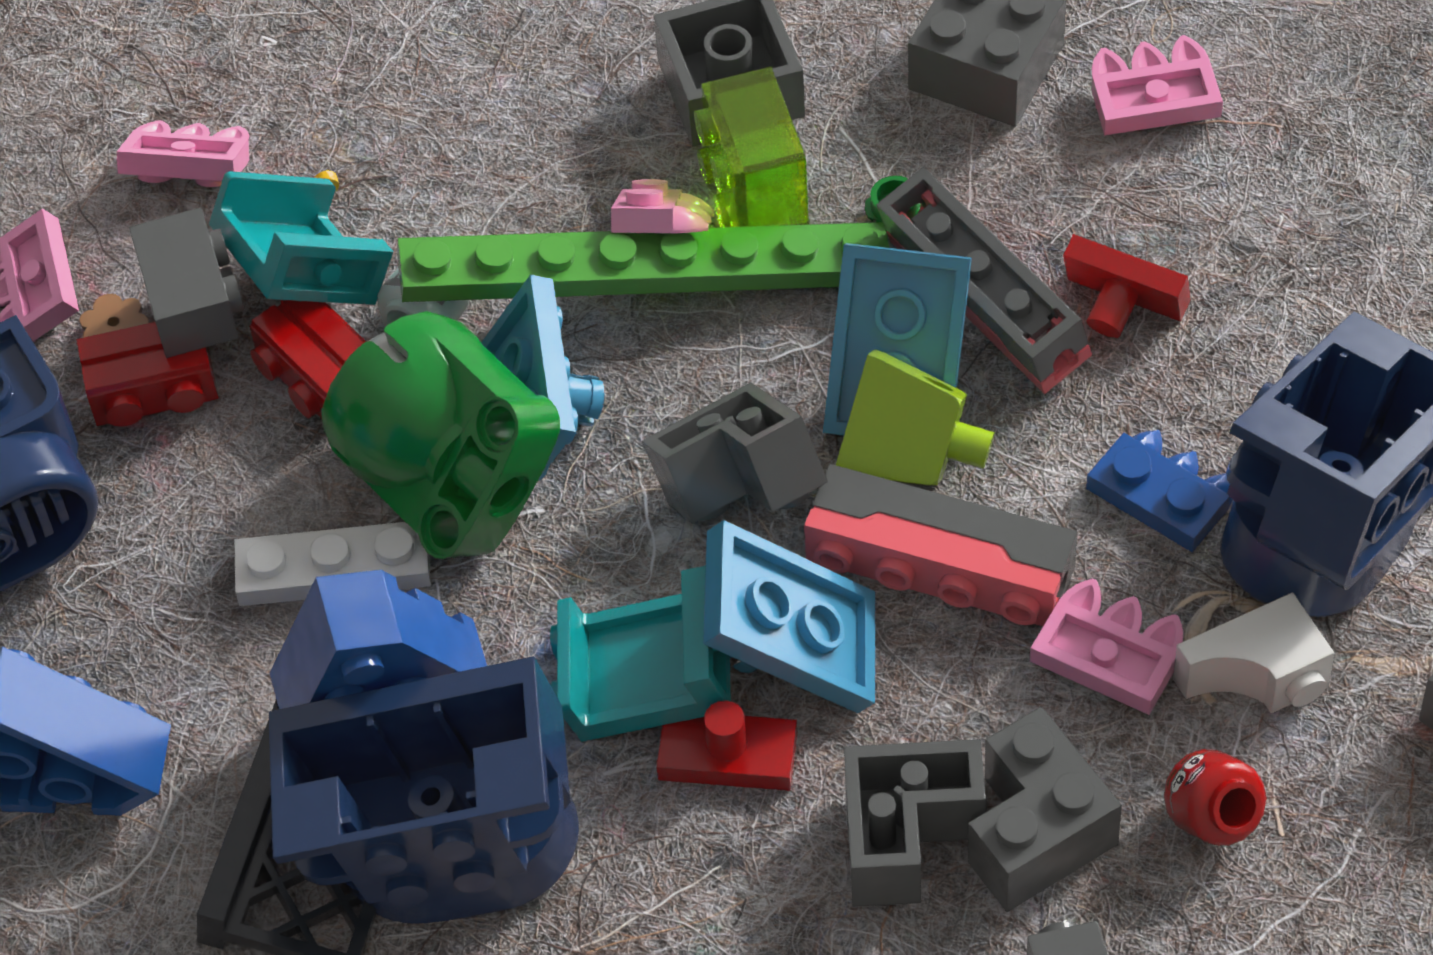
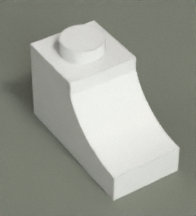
(1262, 654)

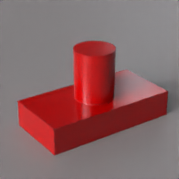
(1123, 284)
(729, 749)

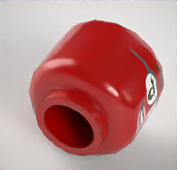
(1215, 797)

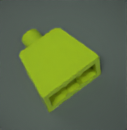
(908, 425)

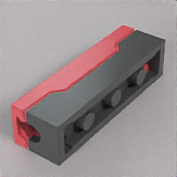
(1003, 293)
(940, 546)

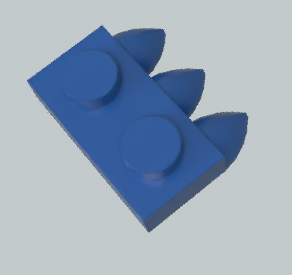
(1160, 489)

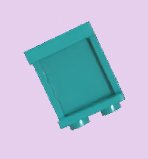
(290, 246)
(637, 663)

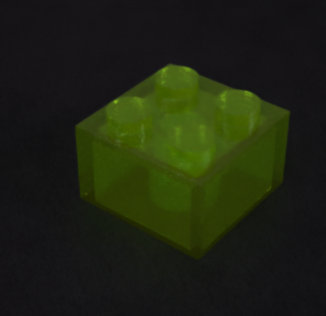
(751, 152)

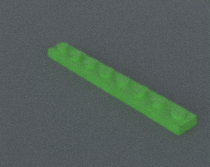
(629, 262)

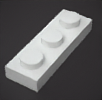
(287, 564)

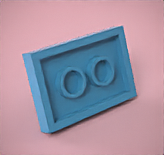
(898, 305)
(531, 347)
(789, 617)

